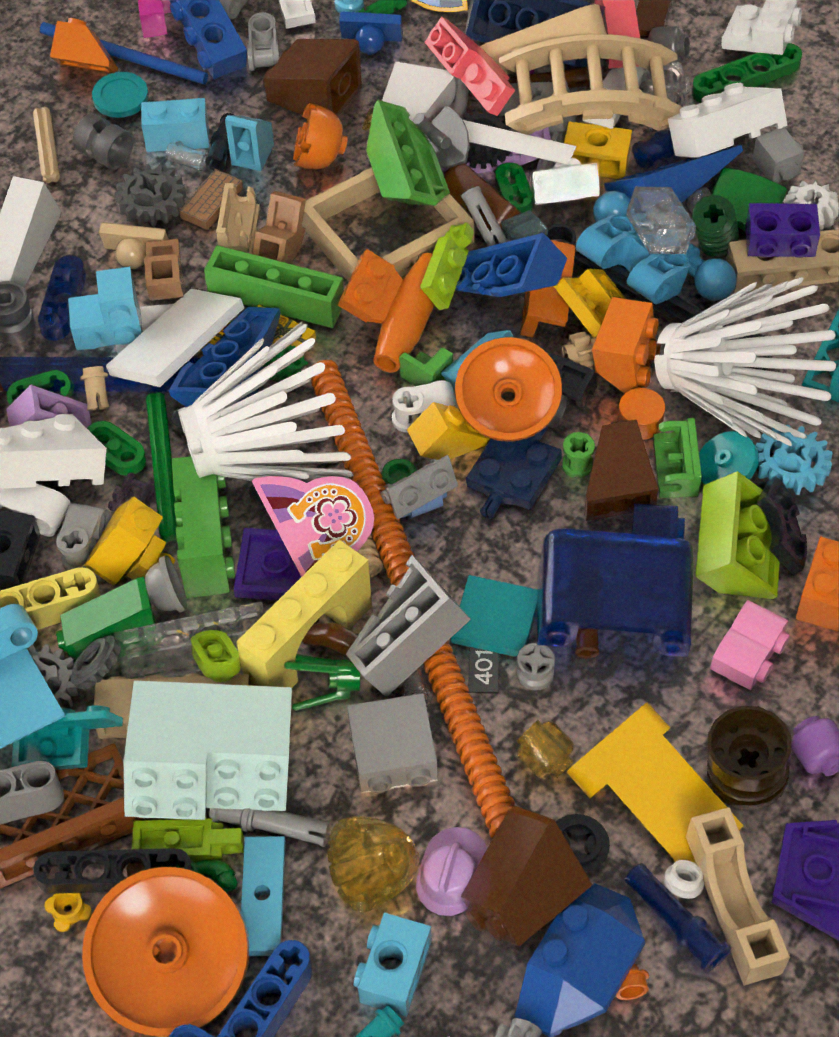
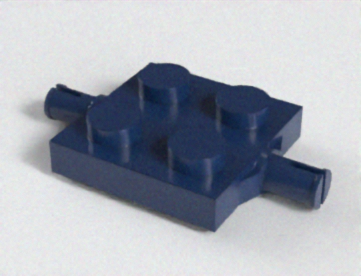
(513, 472)

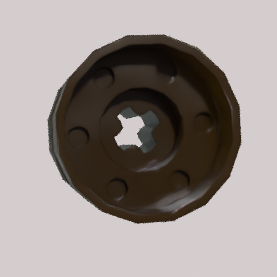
(748, 757)

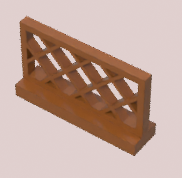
(83, 833)

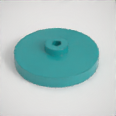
(119, 94)
(728, 454)

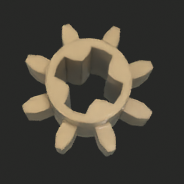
(580, 349)

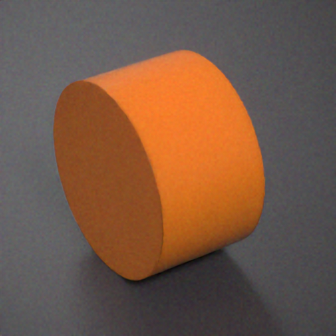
(645, 407)

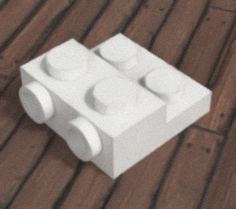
(763, 28)

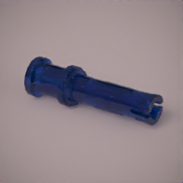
(653, 149)
(688, 929)

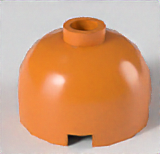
(319, 139)

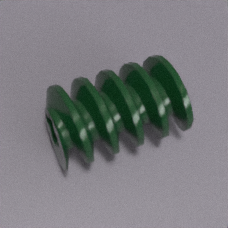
(715, 225)

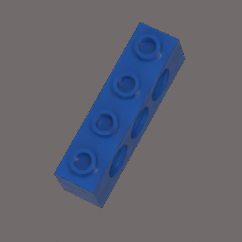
(220, 57)

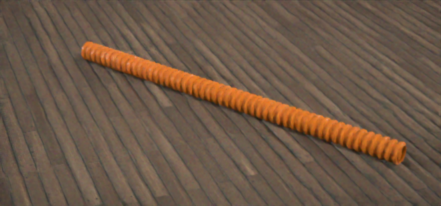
(395, 552)

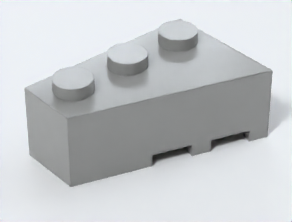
(407, 629)

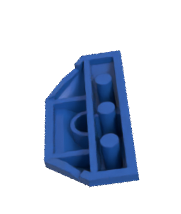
(580, 961)

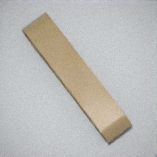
(577, 22)

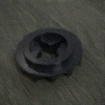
(580, 828)

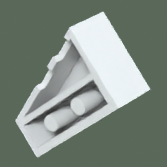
(725, 116)
(50, 451)

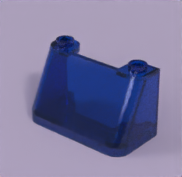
(615, 586)

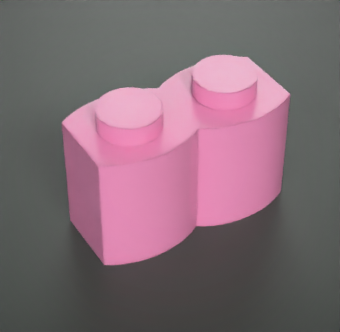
(750, 644)

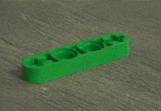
(778, 66)

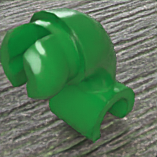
(218, 871)

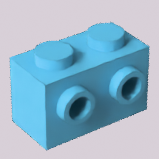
(175, 121)

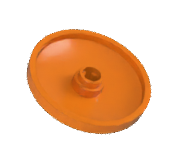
(165, 951)

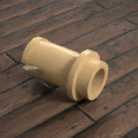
(95, 386)

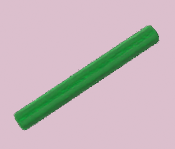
(162, 464)

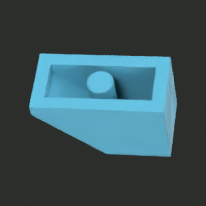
(249, 141)

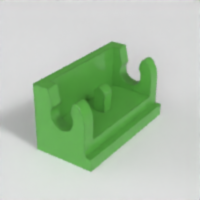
(677, 459)

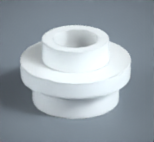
(684, 879)

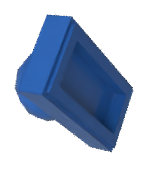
(371, 29)

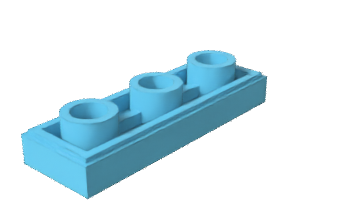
(263, 876)

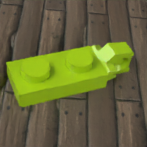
(446, 265)
(196, 837)

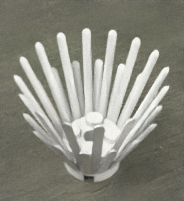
(705, 360)
(223, 432)

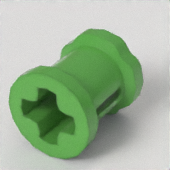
(578, 451)

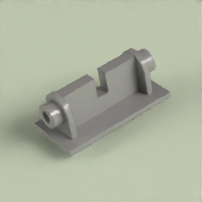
(420, 487)

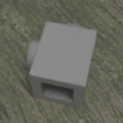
(778, 155)

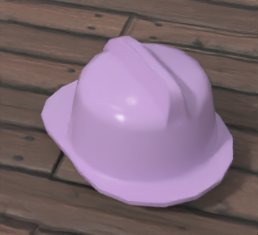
(448, 868)

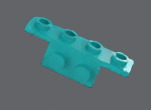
(65, 740)

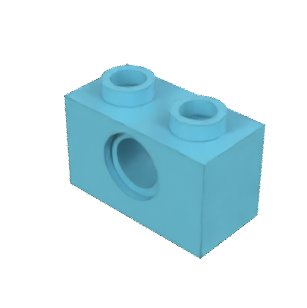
(393, 987)

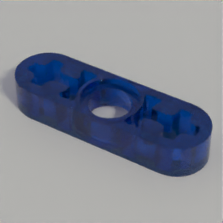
(57, 285)

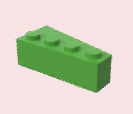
(201, 531)

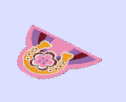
(316, 515)

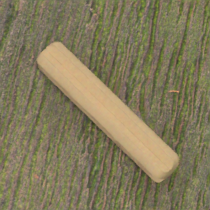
(46, 145)

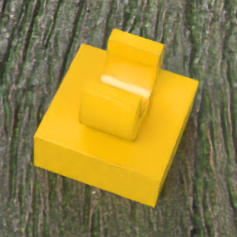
(148, 558)

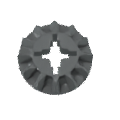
(95, 662)

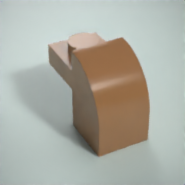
(283, 229)
(163, 270)

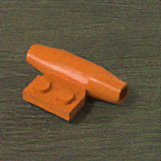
(382, 296)

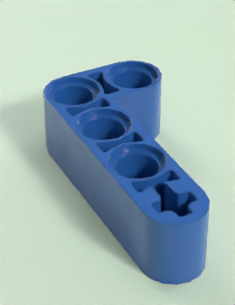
(270, 980)

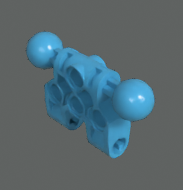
(654, 276)

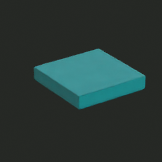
(498, 614)

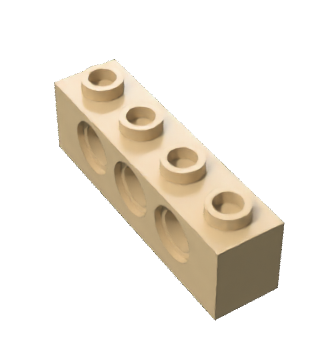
(776, 270)

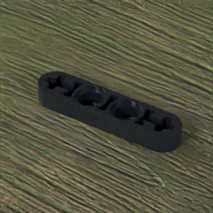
(112, 860)

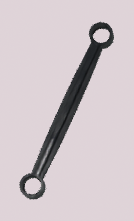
(673, 308)

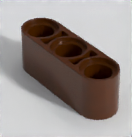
(462, 178)

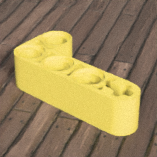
(65, 590)

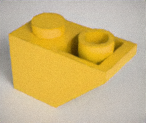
(444, 432)

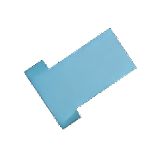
(24, 694)

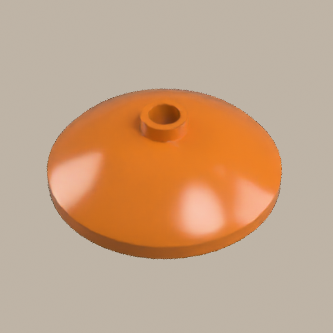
(504, 367)

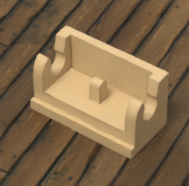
(238, 219)

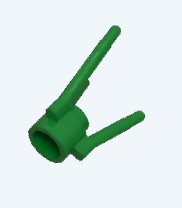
(341, 675)

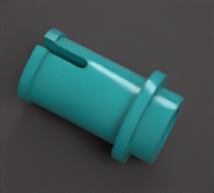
(383, 1025)

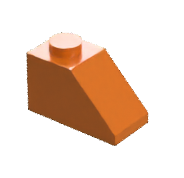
(80, 47)

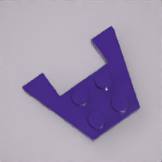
(810, 874)

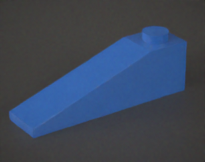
(681, 176)
(512, 267)
(239, 338)

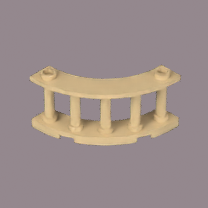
(597, 102)

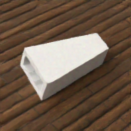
(420, 89)
(25, 228)

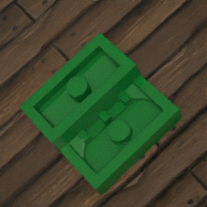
(746, 188)

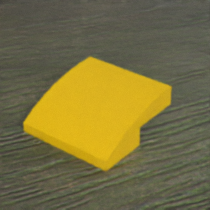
(589, 297)

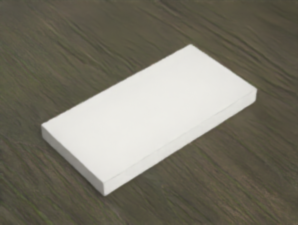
(175, 337)

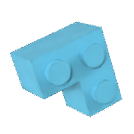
(110, 315)

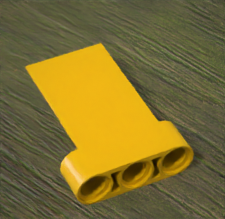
(649, 780)

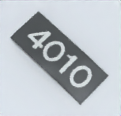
(483, 671)

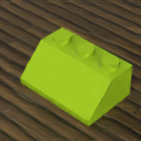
(736, 540)

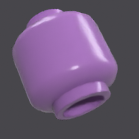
(817, 745)

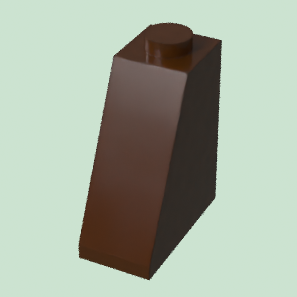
(620, 473)

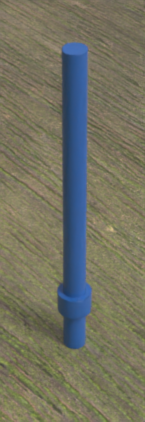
(143, 59)

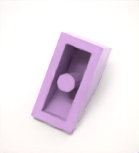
(42, 404)

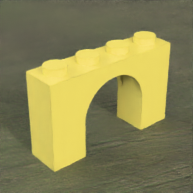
(333, 587)

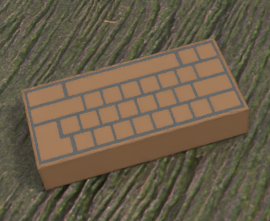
(205, 203)

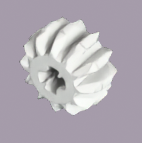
(814, 194)

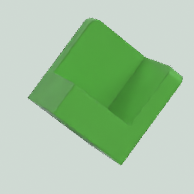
(423, 368)

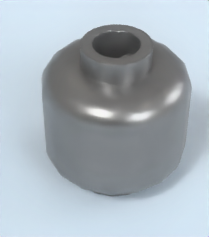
(673, 39)

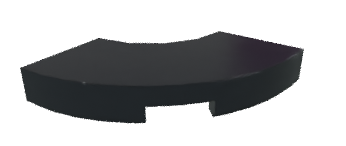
(781, 514)

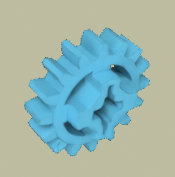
(794, 462)

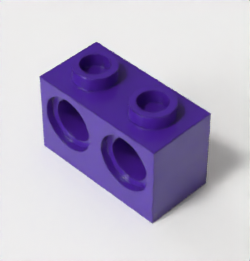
(782, 230)

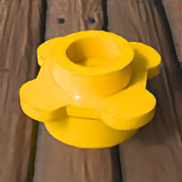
(63, 919)

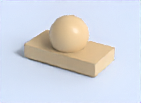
(129, 241)

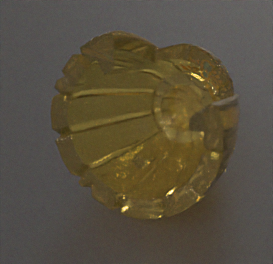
(370, 861)

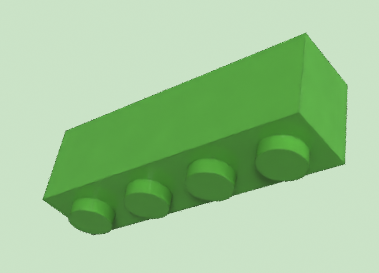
(275, 284)

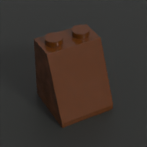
(315, 73)
(523, 878)

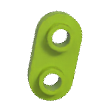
(215, 655)

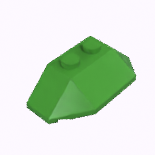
(403, 158)

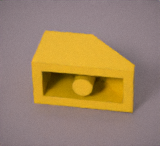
(123, 540)

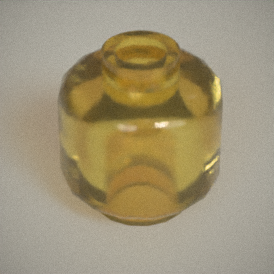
(545, 749)

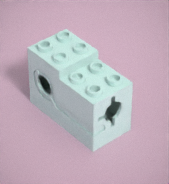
(205, 749)

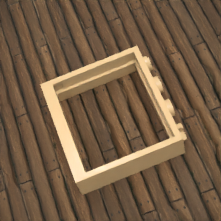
(354, 191)

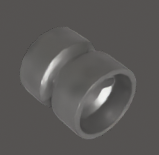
(103, 141)
(16, 316)

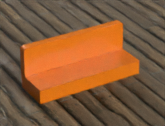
(546, 303)

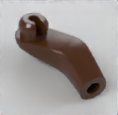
(331, 636)

